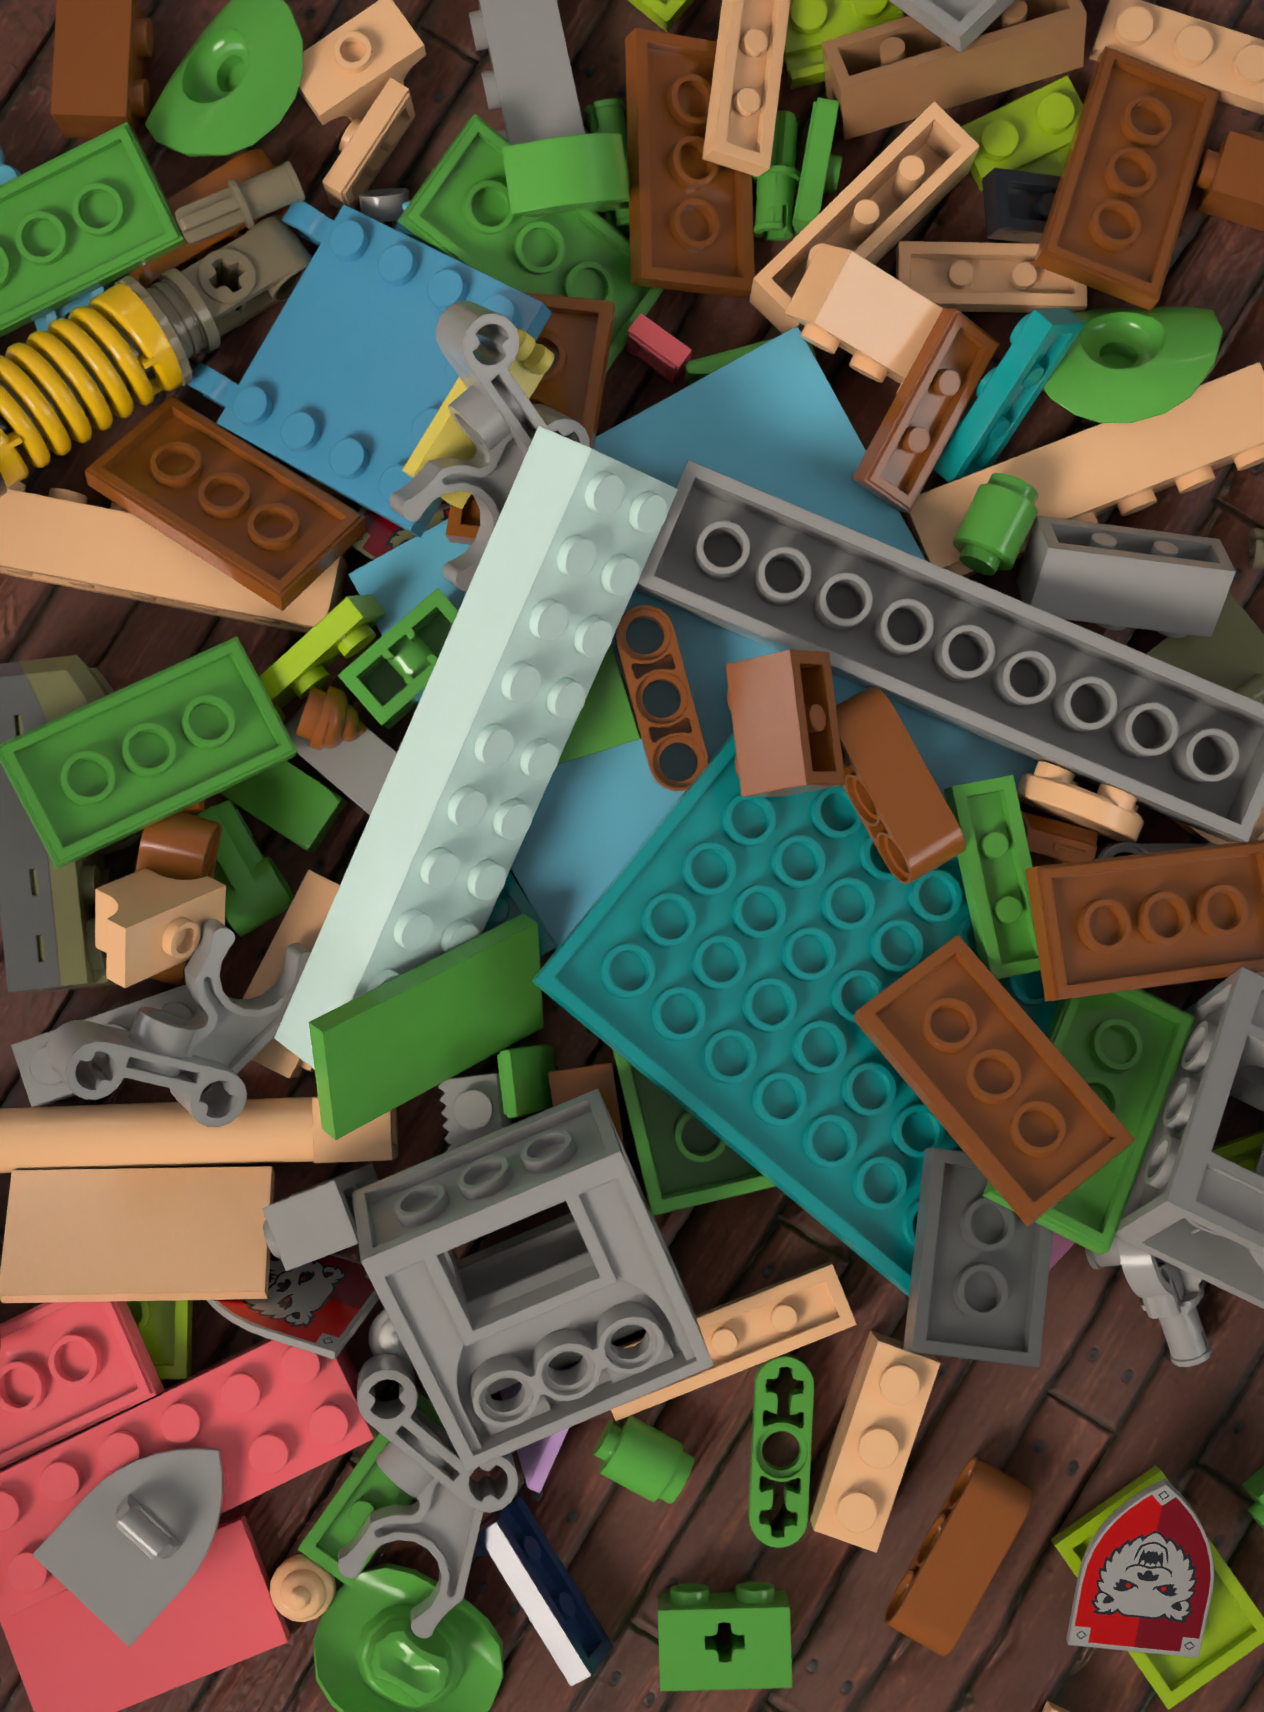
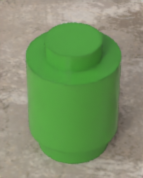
(996, 524)
(643, 1459)

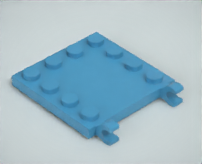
(357, 357)

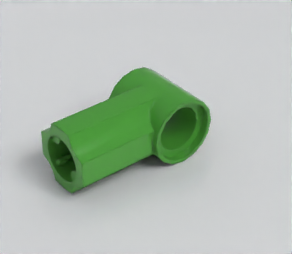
(252, 881)

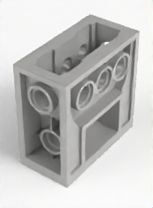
(1185, 1198)
(536, 1296)

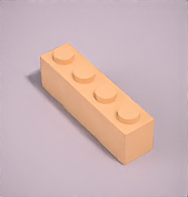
(873, 208)

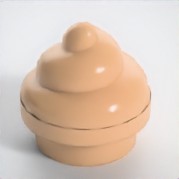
(302, 1589)

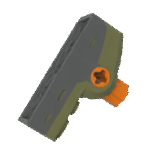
(42, 909)

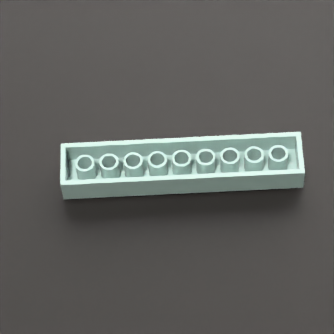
(487, 724)

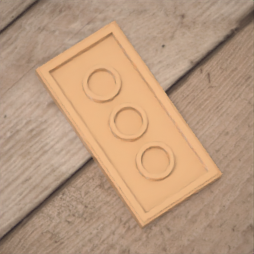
(136, 1235)

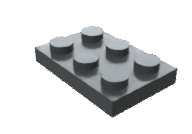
(974, 1270)

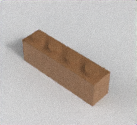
(903, 67)

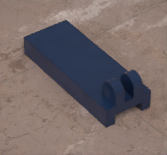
(544, 1590)

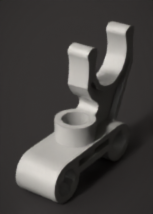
(494, 418)
(178, 1050)
(428, 1468)

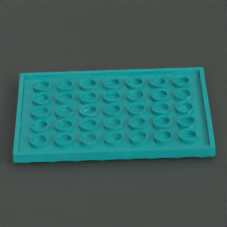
(735, 985)

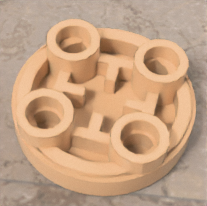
(1056, 794)

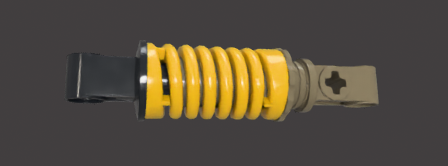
(135, 344)

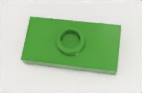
(819, 167)

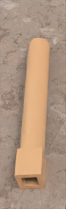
(171, 1137)

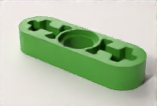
(761, 1496)

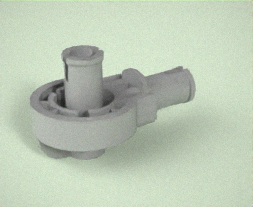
(1165, 1294)

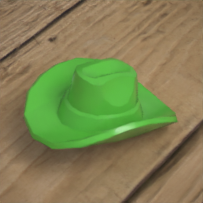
(232, 81)
(1135, 362)
(377, 1664)

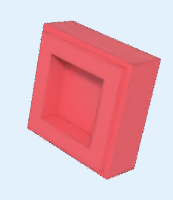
(658, 349)

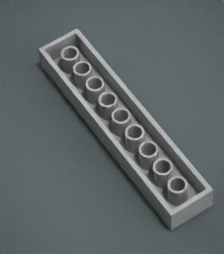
(961, 652)

